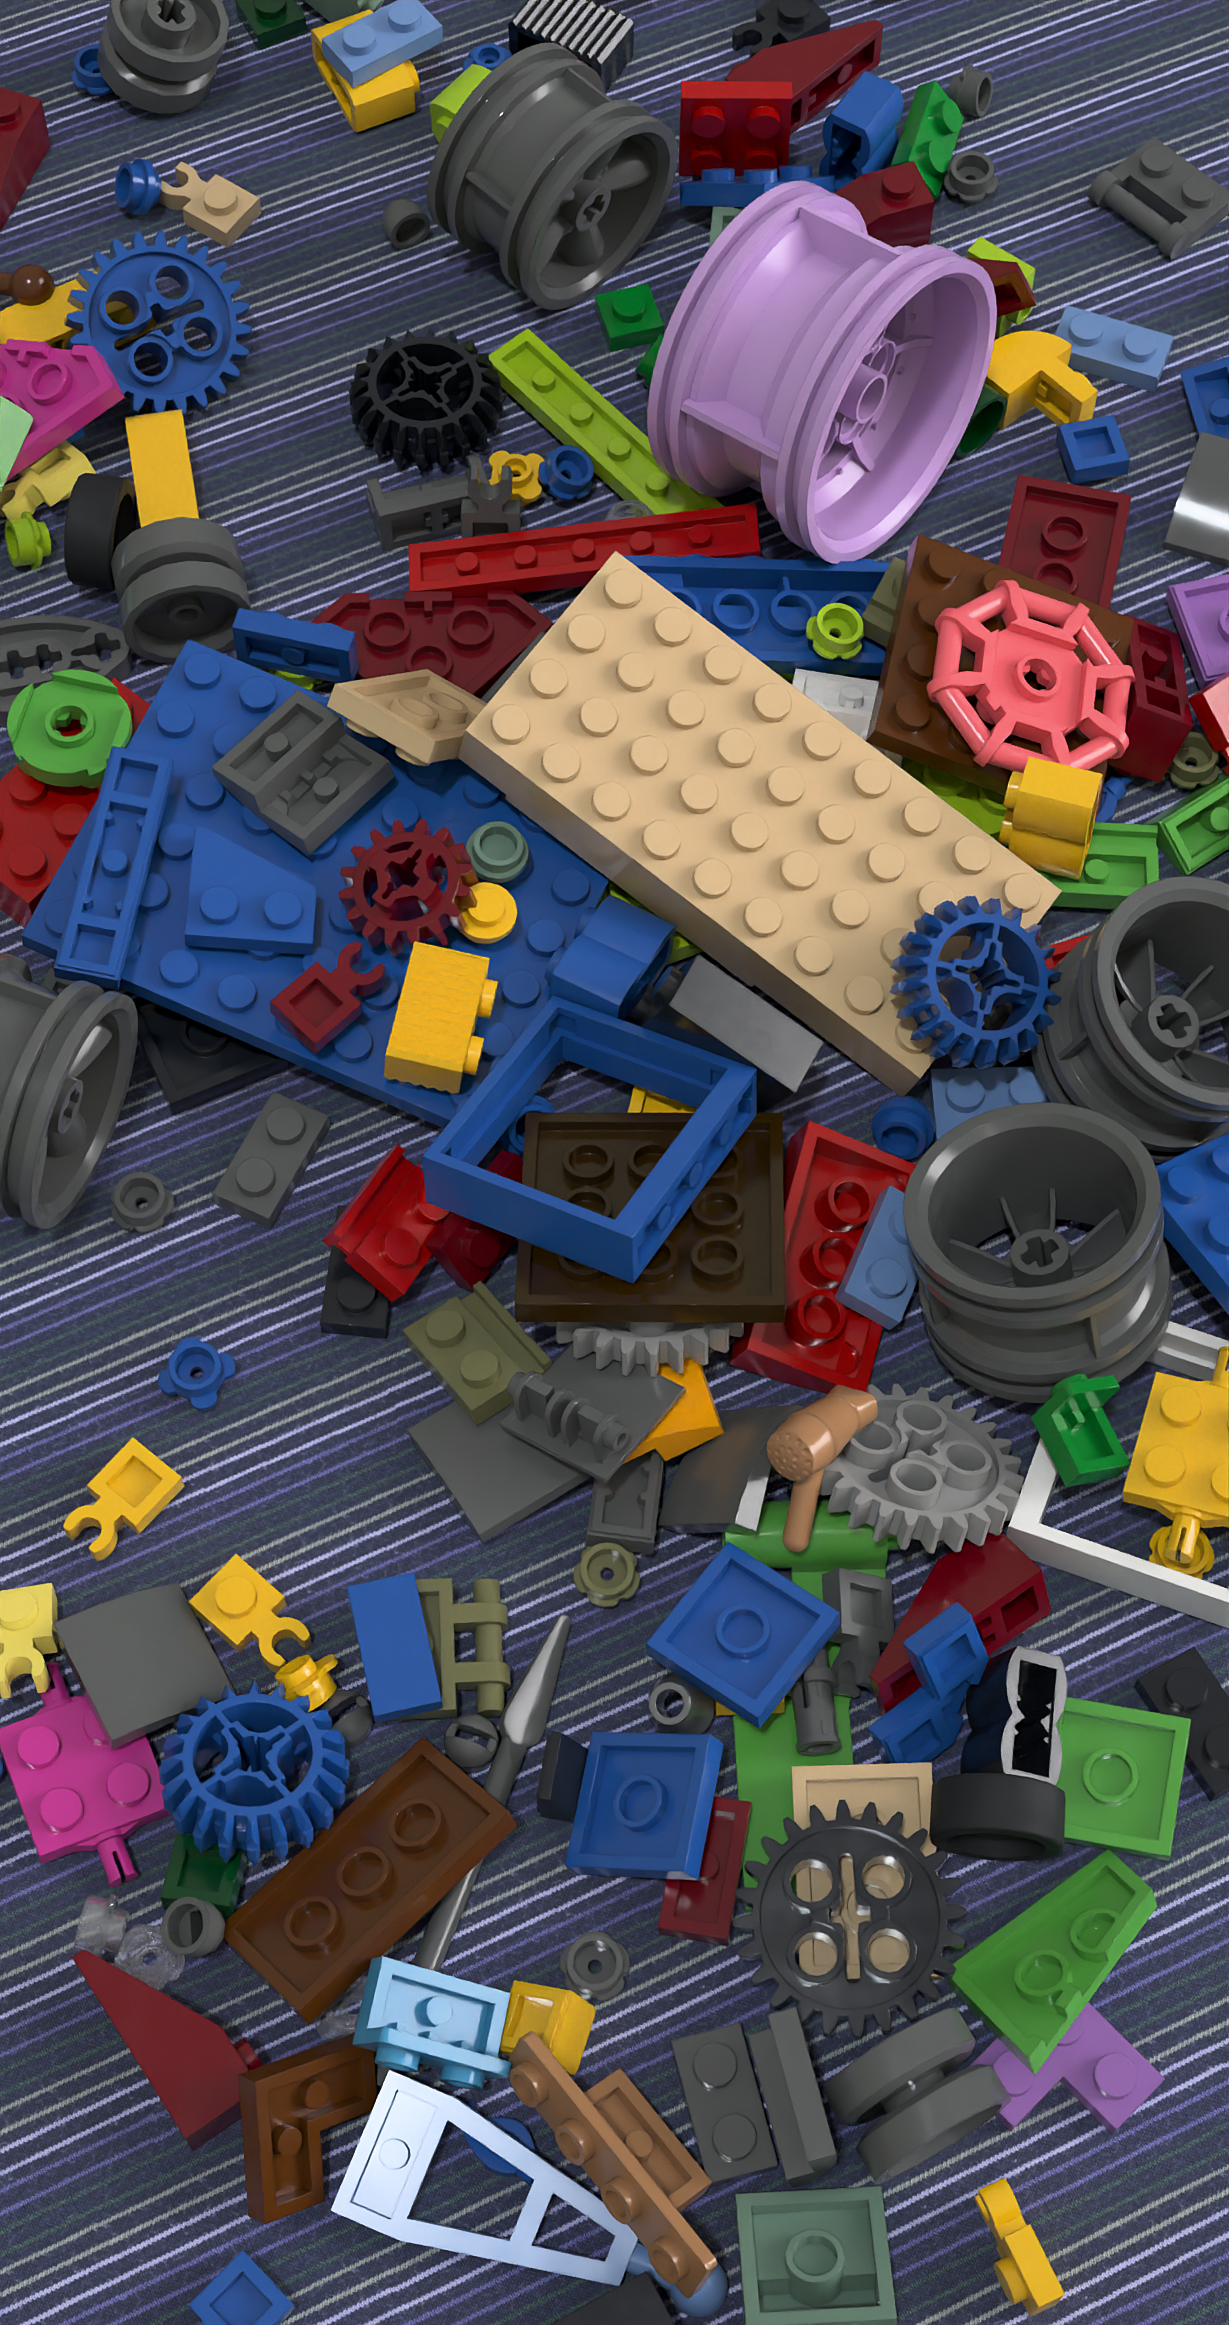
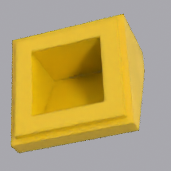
(556, 2017)

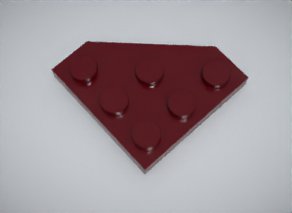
(456, 638)

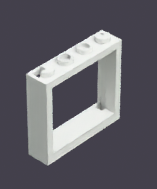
(1181, 1351)

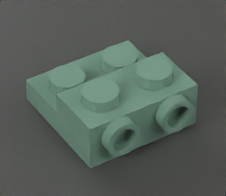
(815, 2258)

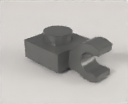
(865, 1624)

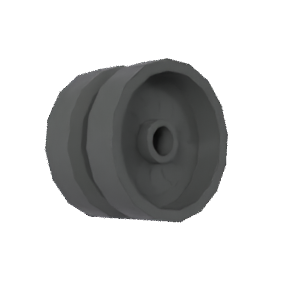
(162, 51)
(179, 585)
(910, 2084)

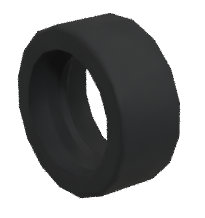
(97, 520)
(997, 1817)

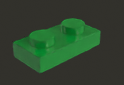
(930, 135)

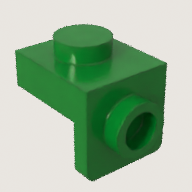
(1079, 1430)

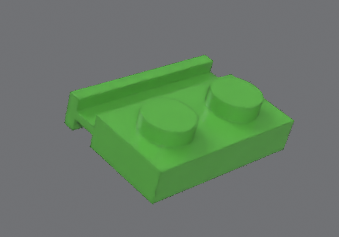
(1116, 866)

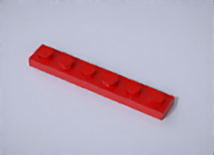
(576, 552)

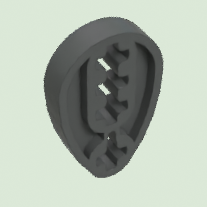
(59, 639)

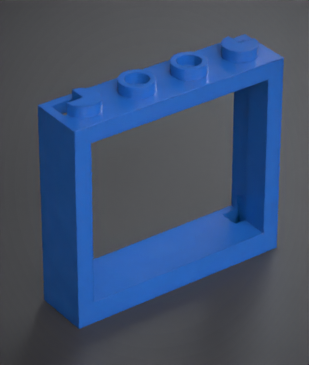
(565, 1030)

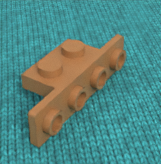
(626, 2153)

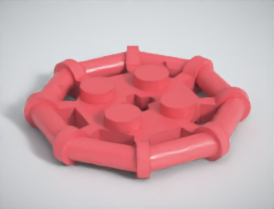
(1009, 700)

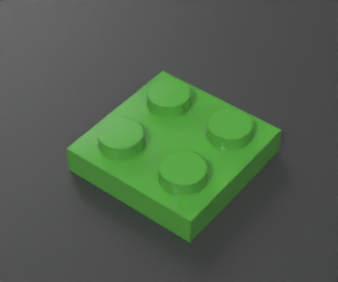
(1121, 1776)

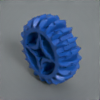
(991, 939)
(246, 1806)

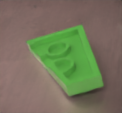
(1053, 1957)

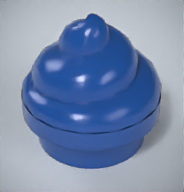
(903, 1127)

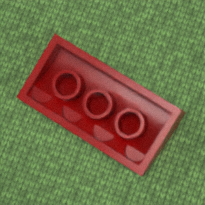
(827, 1203)

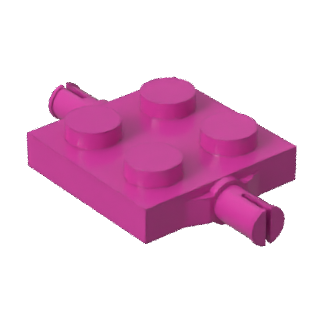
(76, 1787)

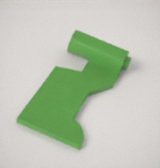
(767, 1754)

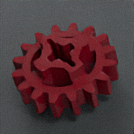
(408, 891)

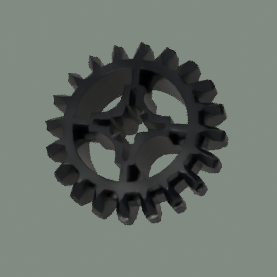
(424, 413)

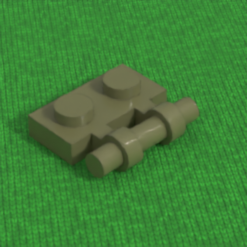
(486, 1619)

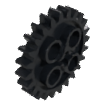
(913, 1916)

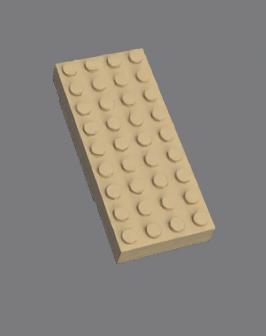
(739, 811)

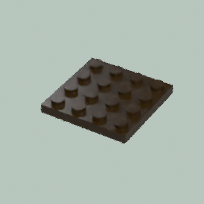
(712, 1267)

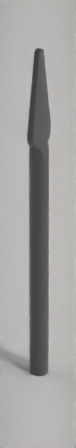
(521, 1727)

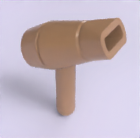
(808, 1444)

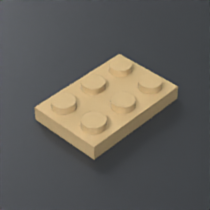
(410, 710)
(892, 1789)

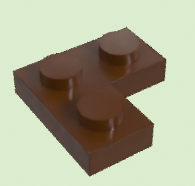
(283, 2116)

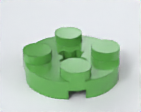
(71, 759)

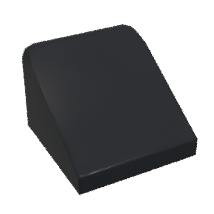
(560, 1777)

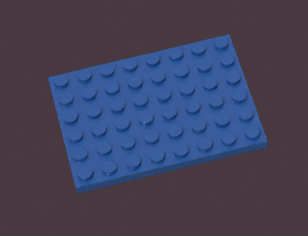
(197, 719)

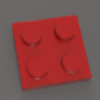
(734, 125)

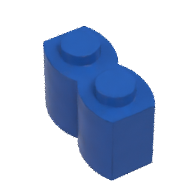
(862, 130)
(611, 957)

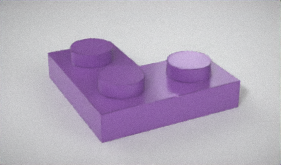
(1090, 2062)

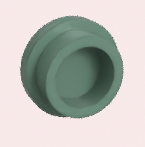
(497, 852)

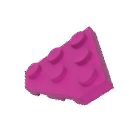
(58, 389)

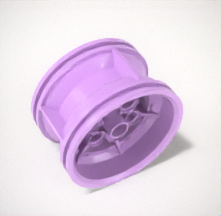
(821, 370)

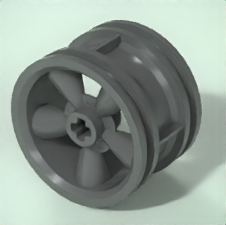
(551, 175)
(1133, 1053)
(60, 1088)
(1047, 1304)

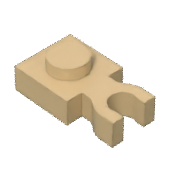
(211, 208)

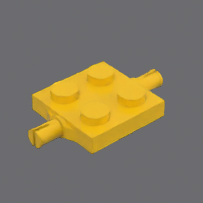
(1184, 1456)

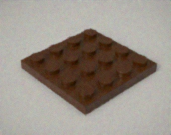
(902, 712)

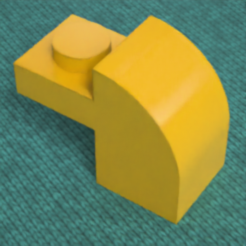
(1034, 372)

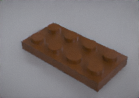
(366, 1879)

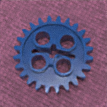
(131, 280)

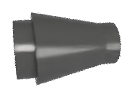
(696, 1711)

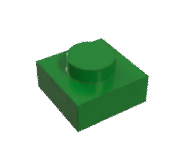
(628, 317)

